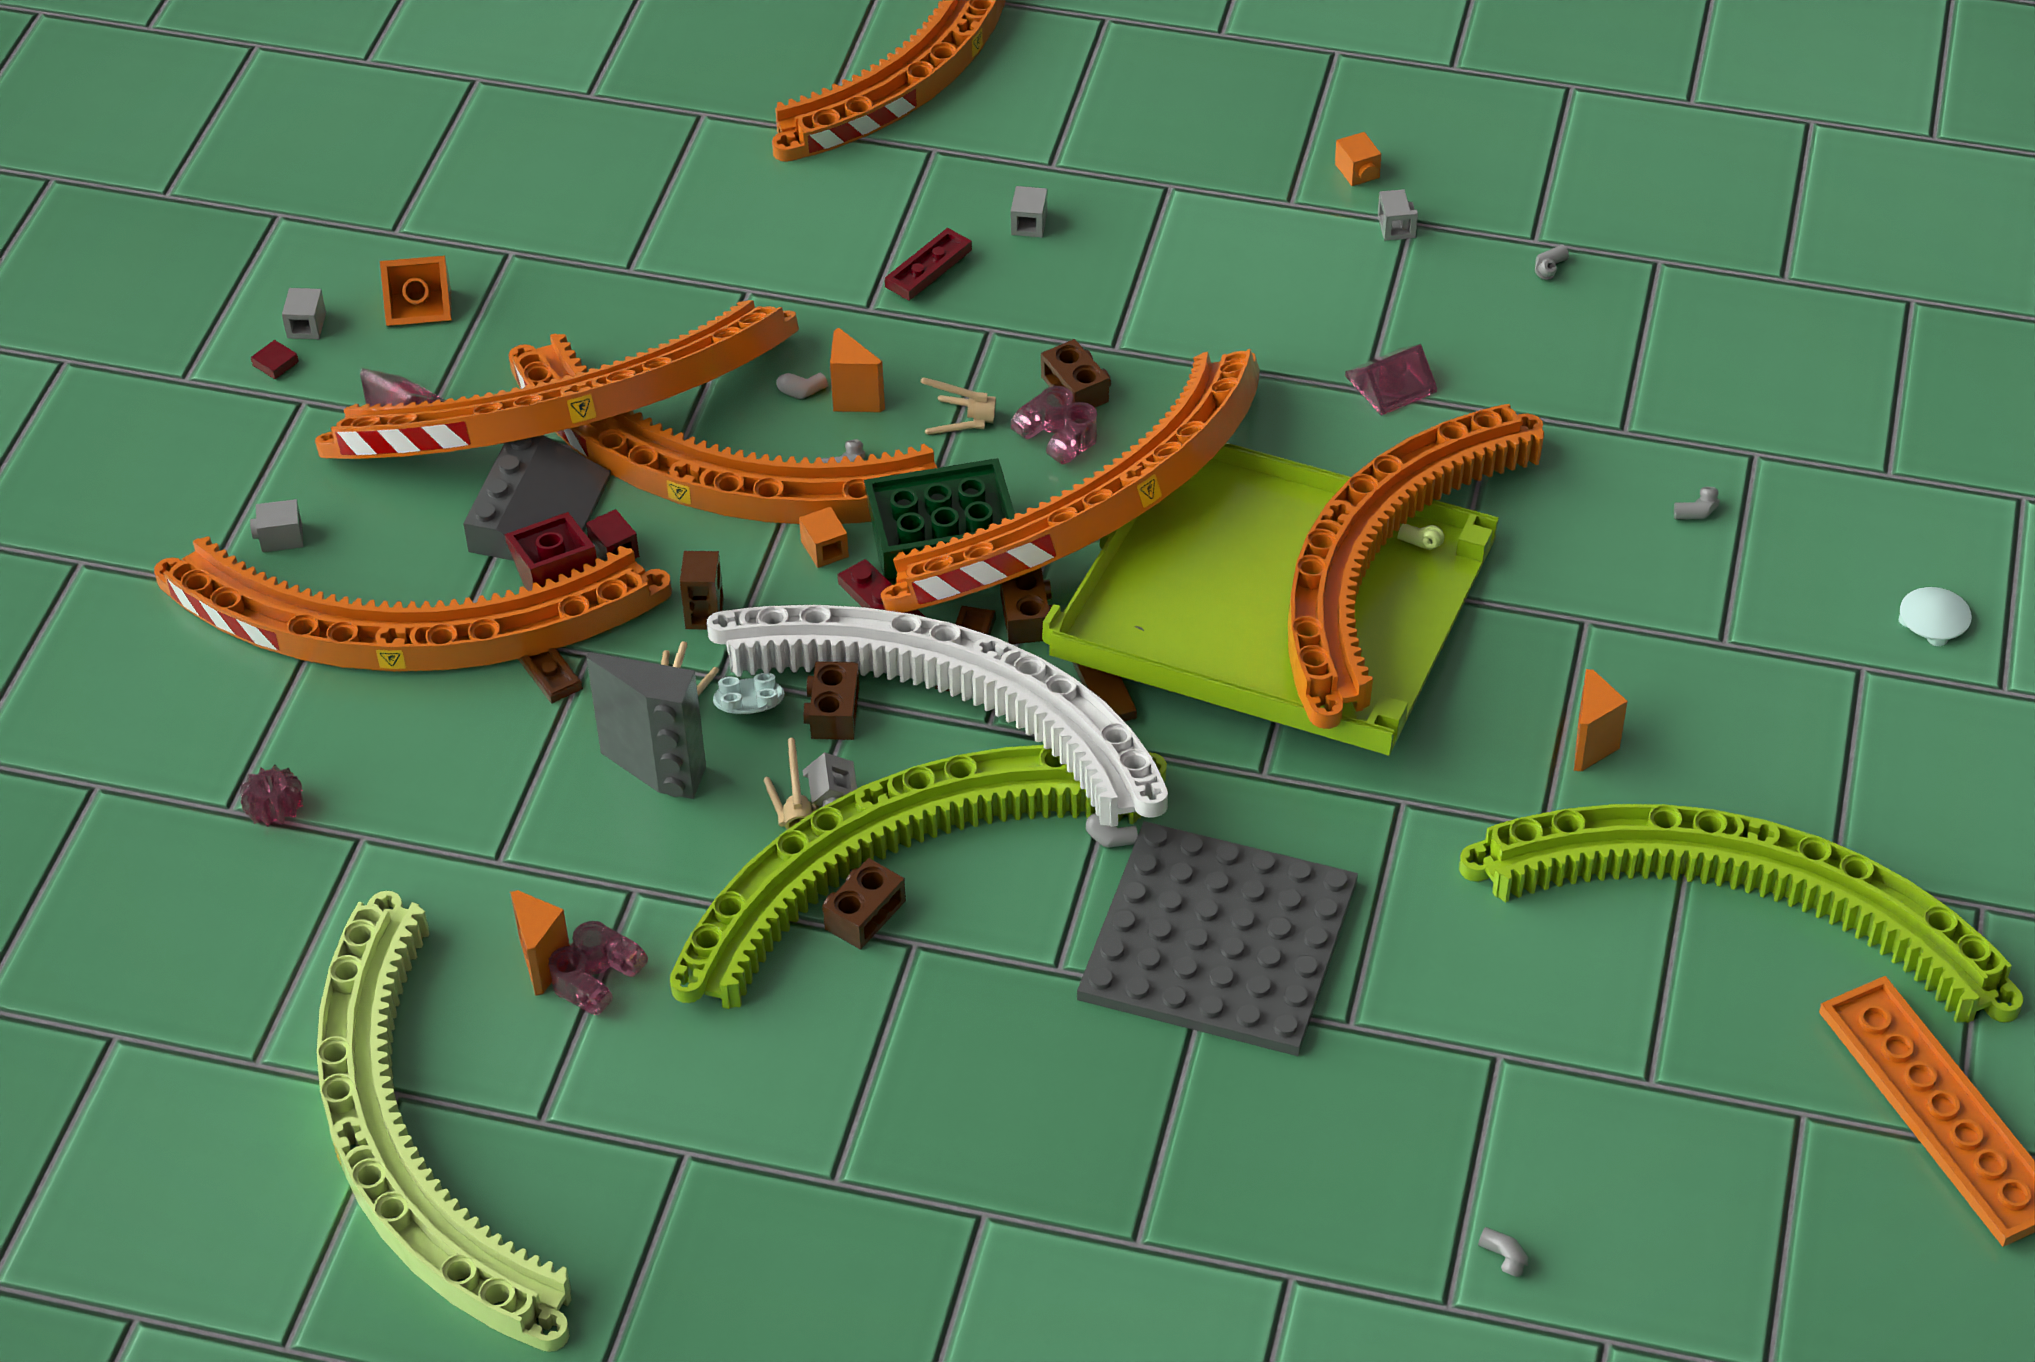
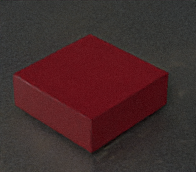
(274, 359)

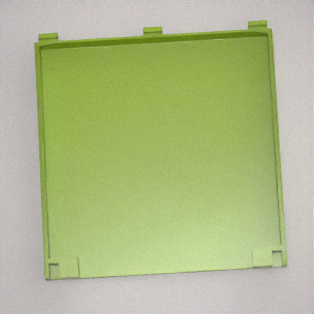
(1214, 588)

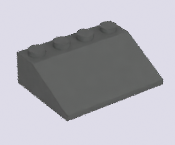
(528, 485)
(649, 721)

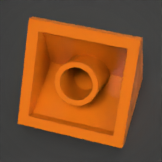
(416, 290)
(855, 376)
(1599, 721)
(541, 933)

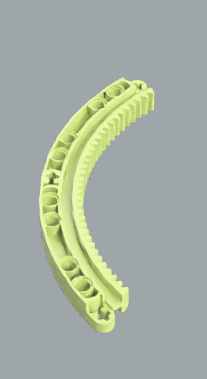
(362, 1109)

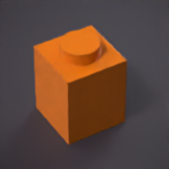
(1358, 158)
(824, 537)

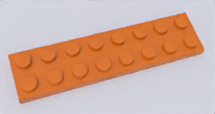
(1938, 1105)

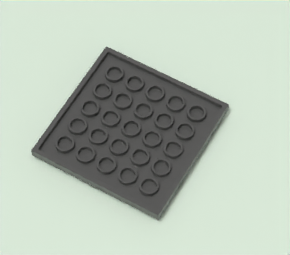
(1219, 938)

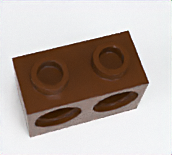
(1075, 369)
(701, 587)
(1025, 606)
(833, 700)
(864, 903)

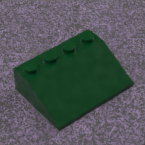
(934, 507)

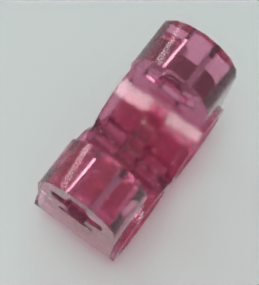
(1057, 413)
(593, 952)

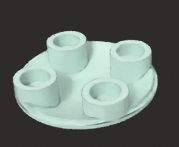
(1935, 614)
(748, 695)

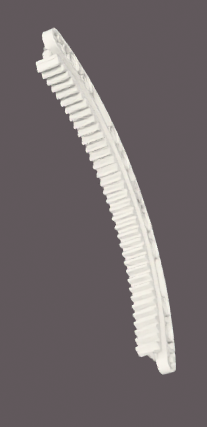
(1005, 678)

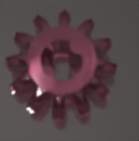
(271, 795)

